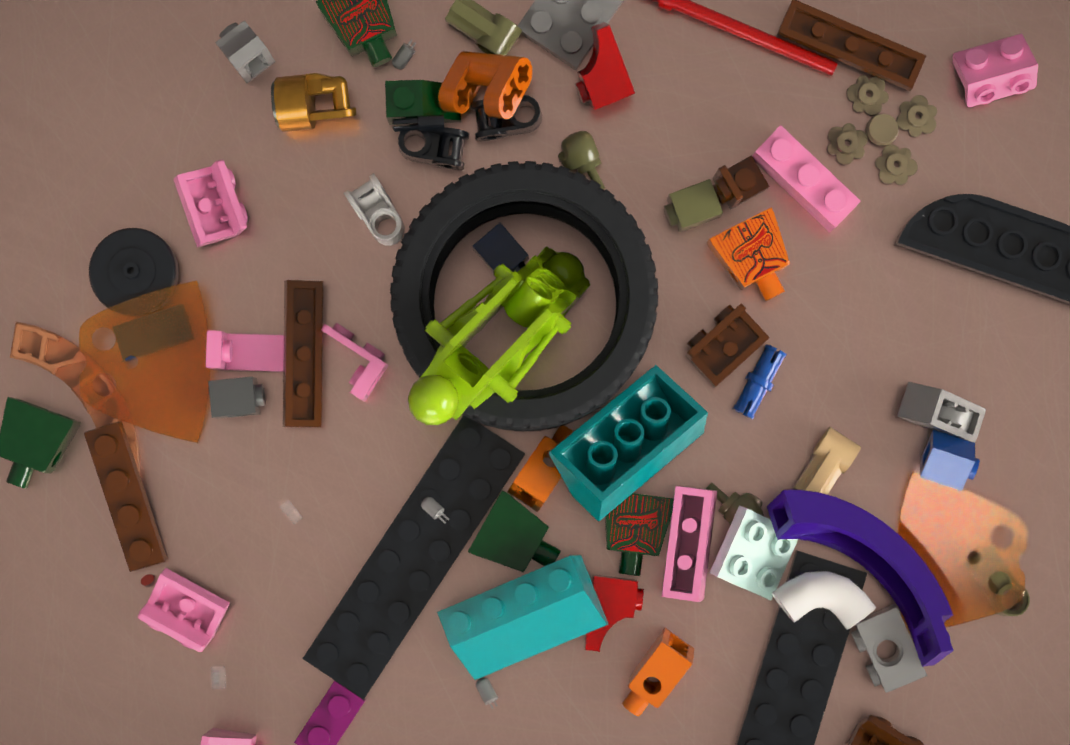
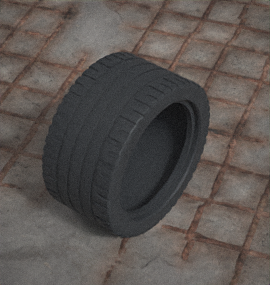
(549, 193)

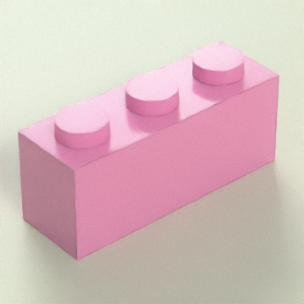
(805, 179)
(689, 543)

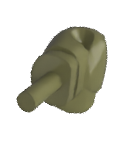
(581, 154)
(731, 503)

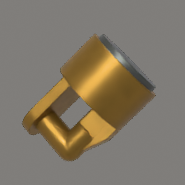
(295, 100)

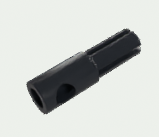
(425, 123)

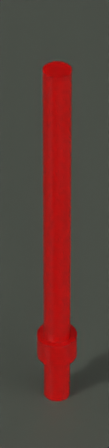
(750, 34)

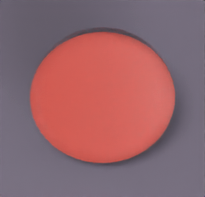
(148, 580)

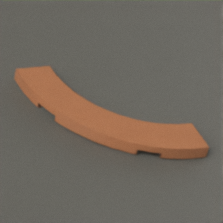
(67, 362)

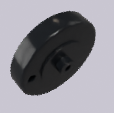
(131, 265)

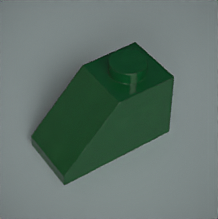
(415, 99)

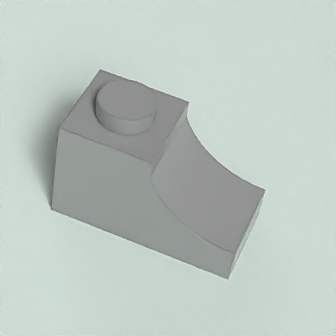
(244, 50)
(941, 411)

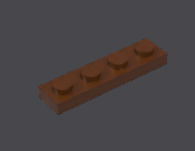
(851, 45)
(302, 353)
(125, 496)

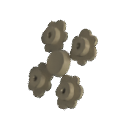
(882, 130)

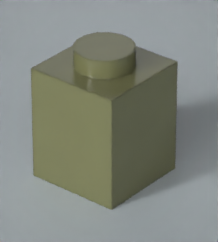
(693, 206)

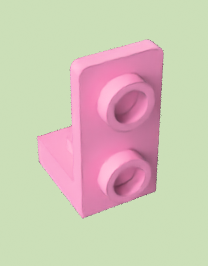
(244, 352)
(364, 378)

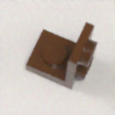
(739, 182)

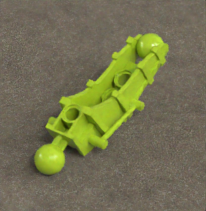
(533, 298)

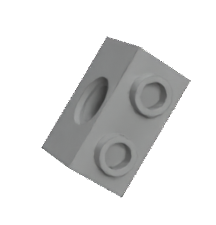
(900, 668)

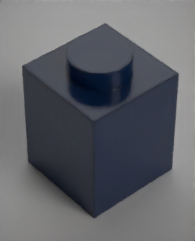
(501, 248)

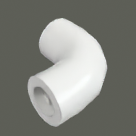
(825, 591)

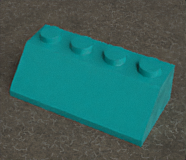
(628, 442)
(523, 617)

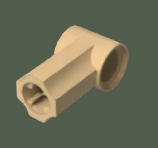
(831, 458)

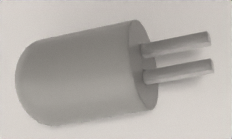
(433, 508)

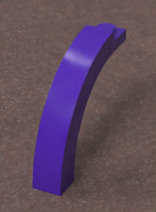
(880, 551)

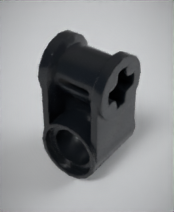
(505, 127)
(436, 147)

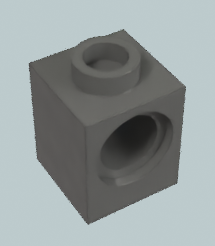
(236, 397)

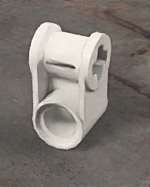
(373, 206)

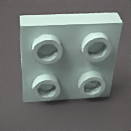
(752, 554)

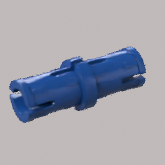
(759, 381)

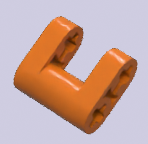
(503, 74)

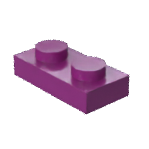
(331, 717)

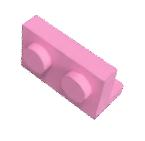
(996, 70)
(211, 203)
(183, 610)

